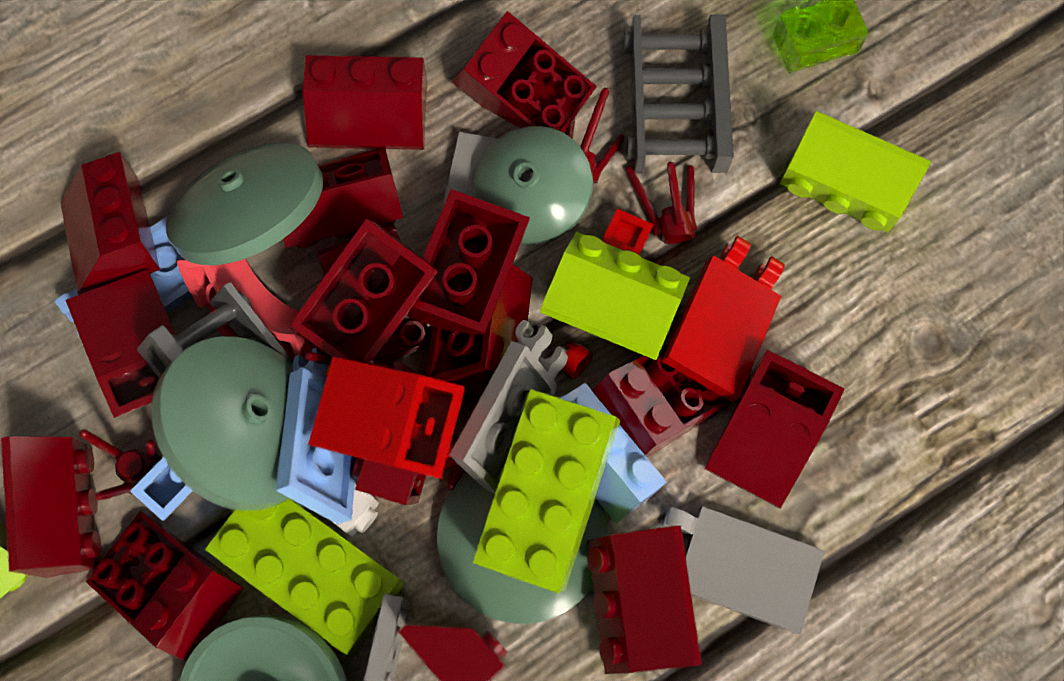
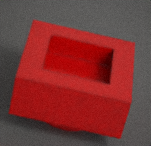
(627, 232)

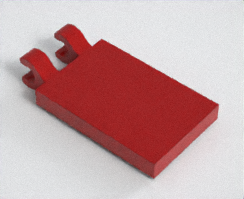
(725, 322)

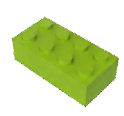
(546, 491)
(307, 571)

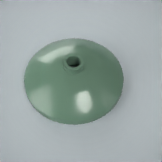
(555, 194)

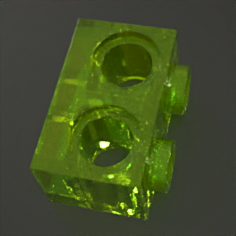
(822, 40)

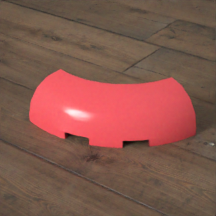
(207, 280)

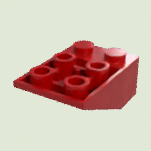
(387, 416)

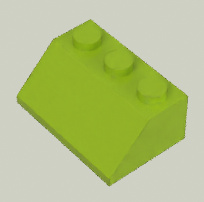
(854, 172)
(615, 295)

